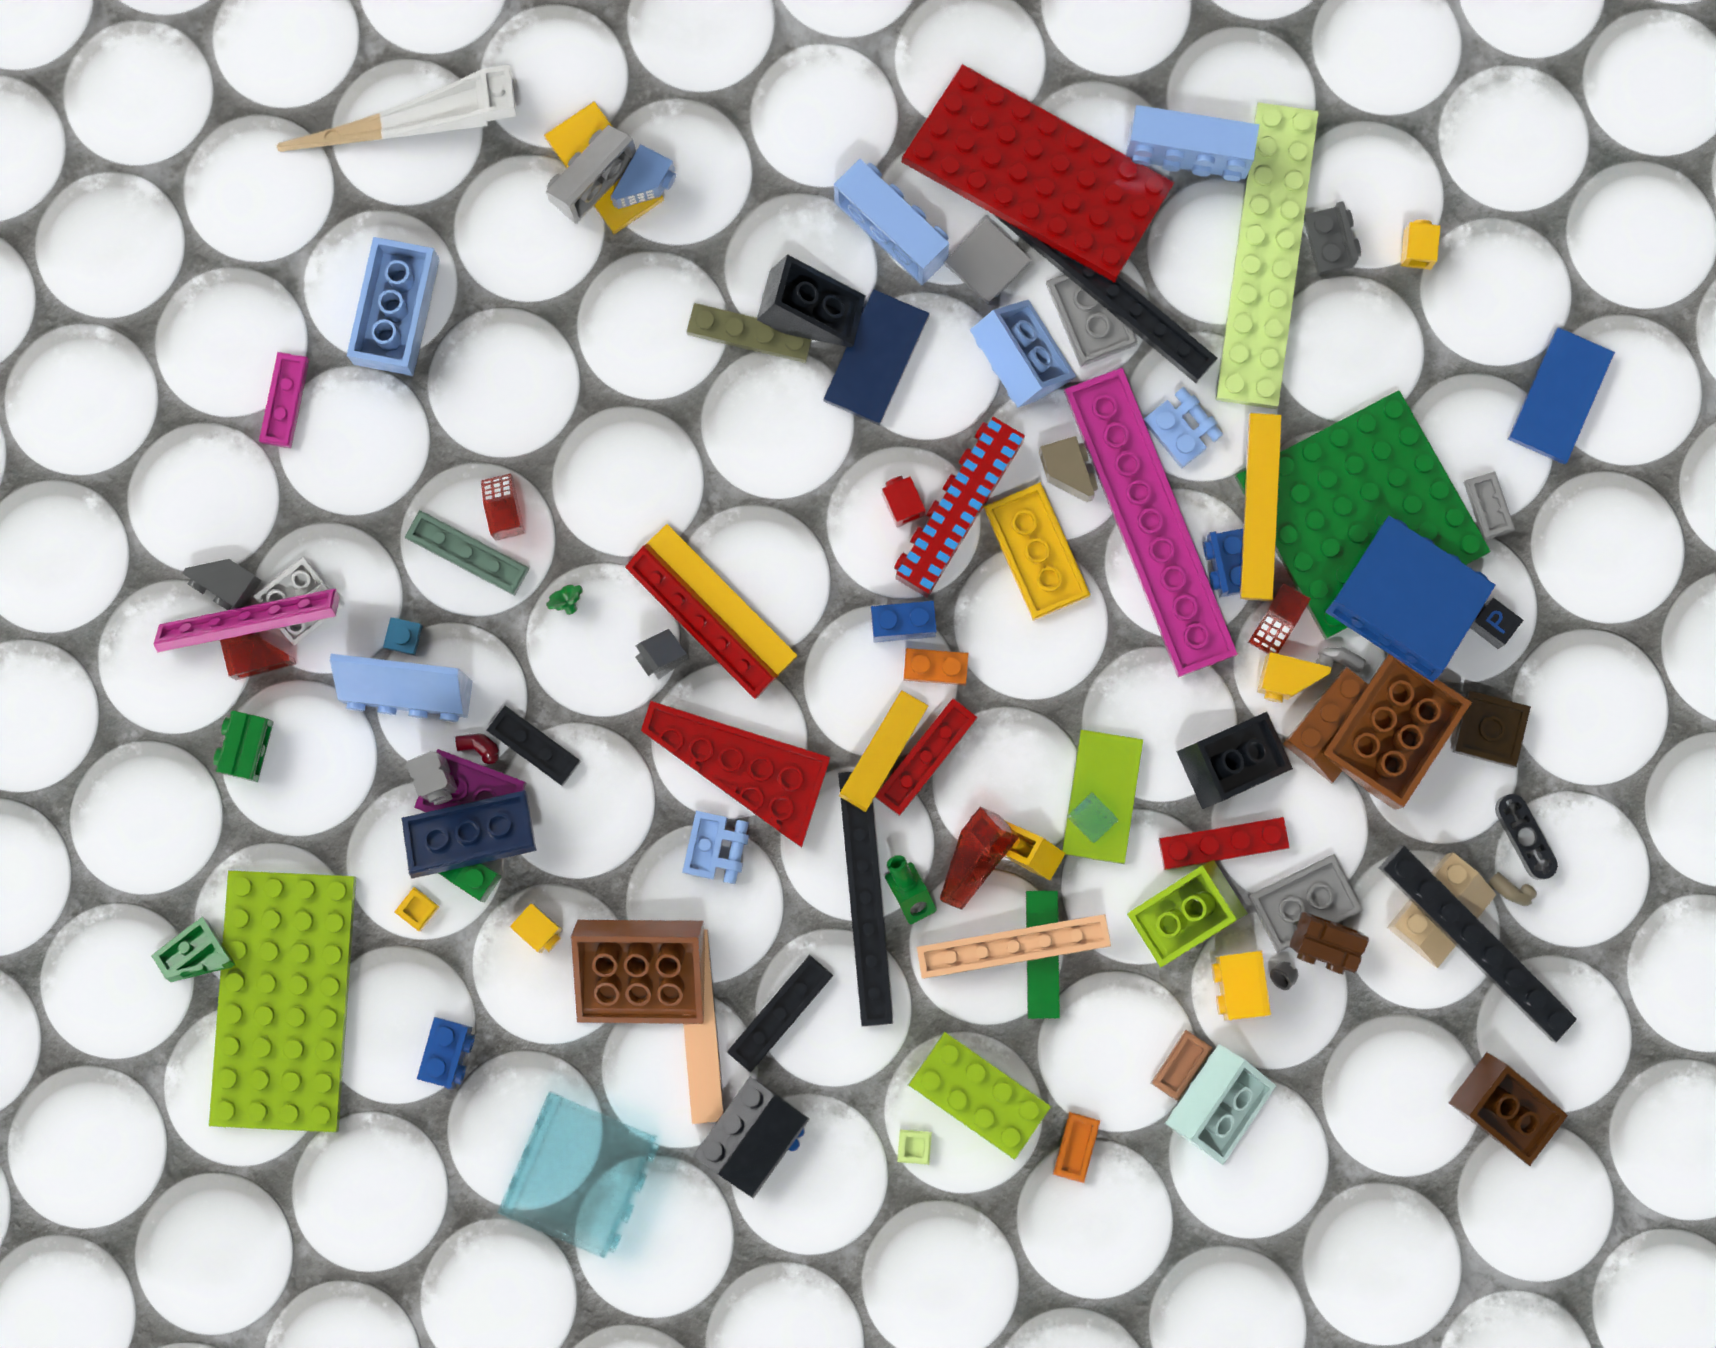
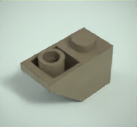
(1066, 468)

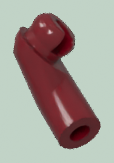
(481, 744)

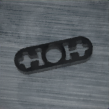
(1531, 861)

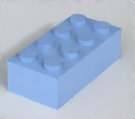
(1192, 143)
(891, 221)
(393, 306)

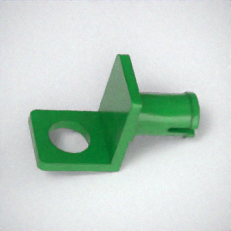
(908, 888)

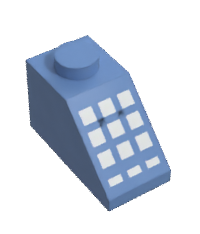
(644, 178)

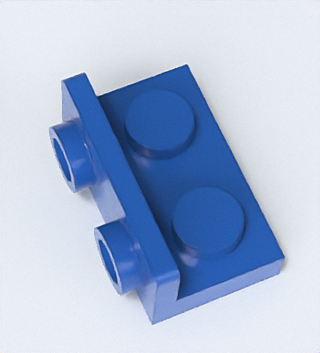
(1226, 558)
(445, 1053)

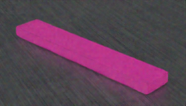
(247, 620)

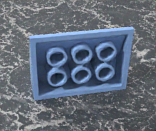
(401, 687)

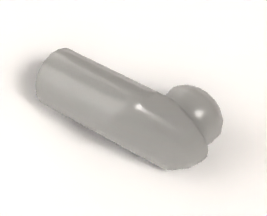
(1340, 655)

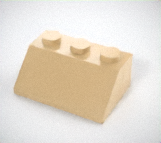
(1420, 932)

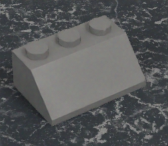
(591, 173)

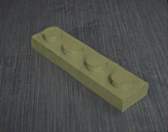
(745, 333)

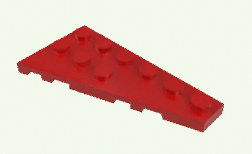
(760, 773)

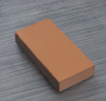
(1181, 1065)

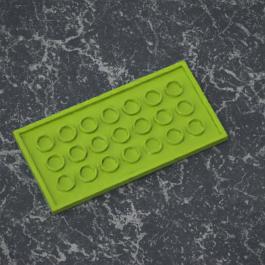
(283, 1001)

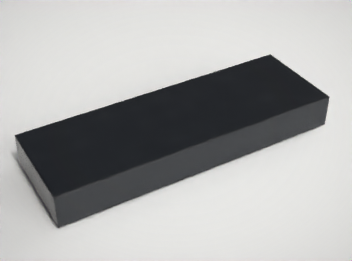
(533, 745)

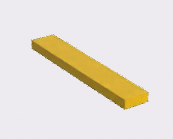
(1260, 507)
(722, 599)

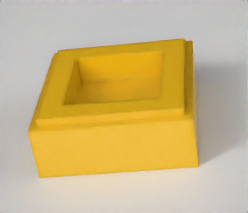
(417, 909)

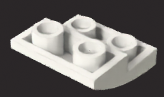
(293, 582)

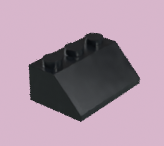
(751, 1137)

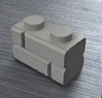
(432, 777)

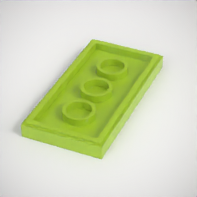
(1109, 770)

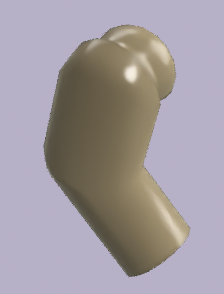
(1511, 892)

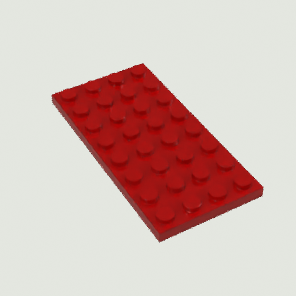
(1037, 172)

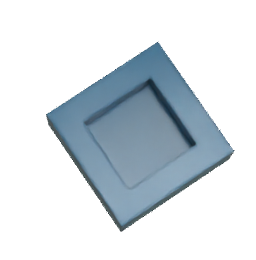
(402, 636)

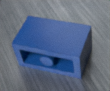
(903, 621)

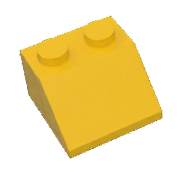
(1241, 986)

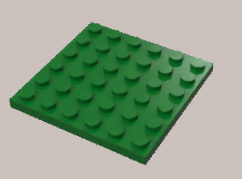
(1343, 488)

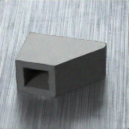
(224, 579)
(660, 654)

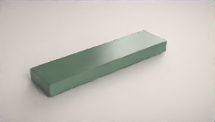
(467, 553)

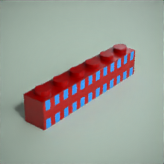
(959, 507)

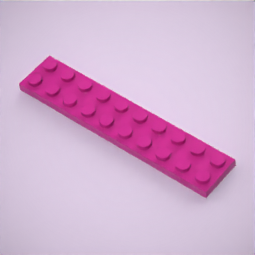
(1150, 522)

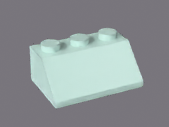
(1220, 1104)

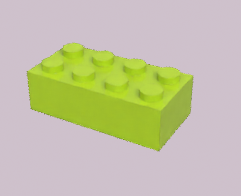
(979, 1095)

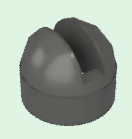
(1284, 975)

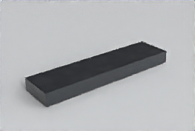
(780, 1013)

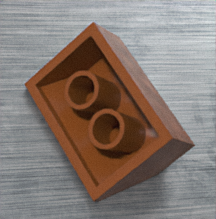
(1323, 721)

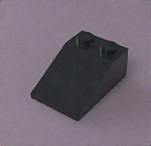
(810, 304)
(1234, 760)

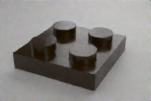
(1492, 729)

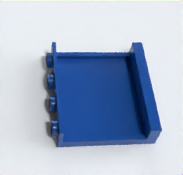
(1411, 598)

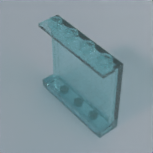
(579, 1175)

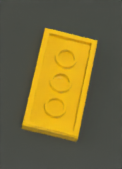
(574, 137)
(1036, 551)

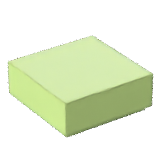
(914, 1146)

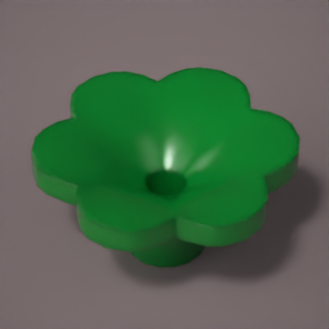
(565, 599)

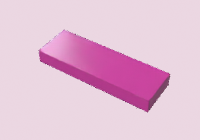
(284, 400)

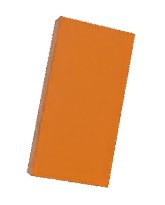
(1076, 1147)

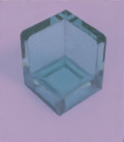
(1092, 818)

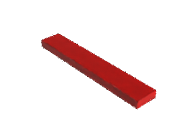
(701, 621)

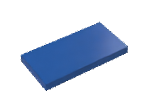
(1561, 395)

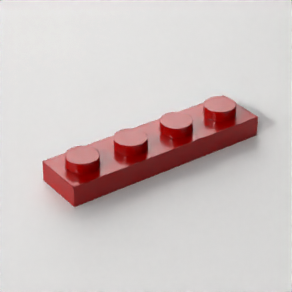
(926, 757)
(1223, 843)

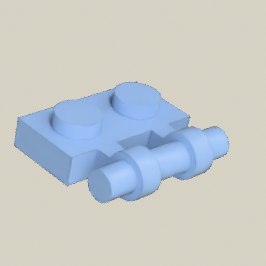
(1174, 432)
(705, 847)

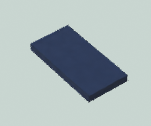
(878, 357)
(468, 834)

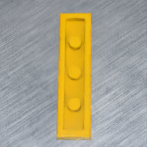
(883, 751)

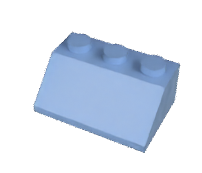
(1022, 352)

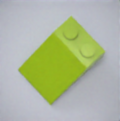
(1187, 913)

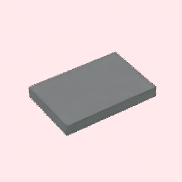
(1089, 326)
(1315, 890)

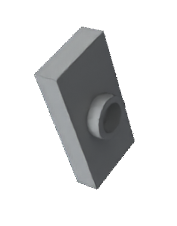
(1489, 506)

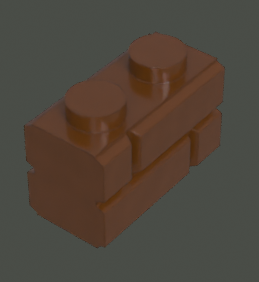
(1329, 943)

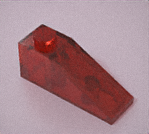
(977, 853)

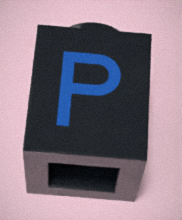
(1496, 623)

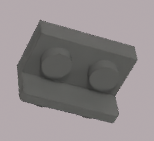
(1332, 239)

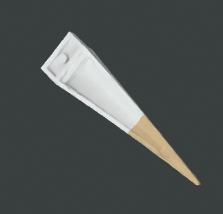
(460, 105)

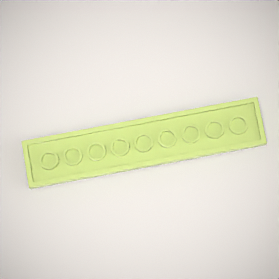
(1267, 257)

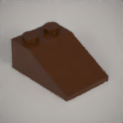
(1508, 1108)

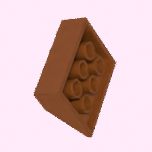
(1396, 731)
(639, 971)

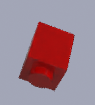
(903, 500)

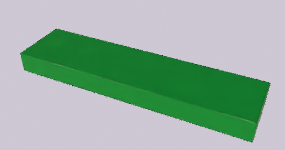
(1043, 973)

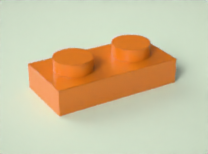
(936, 666)

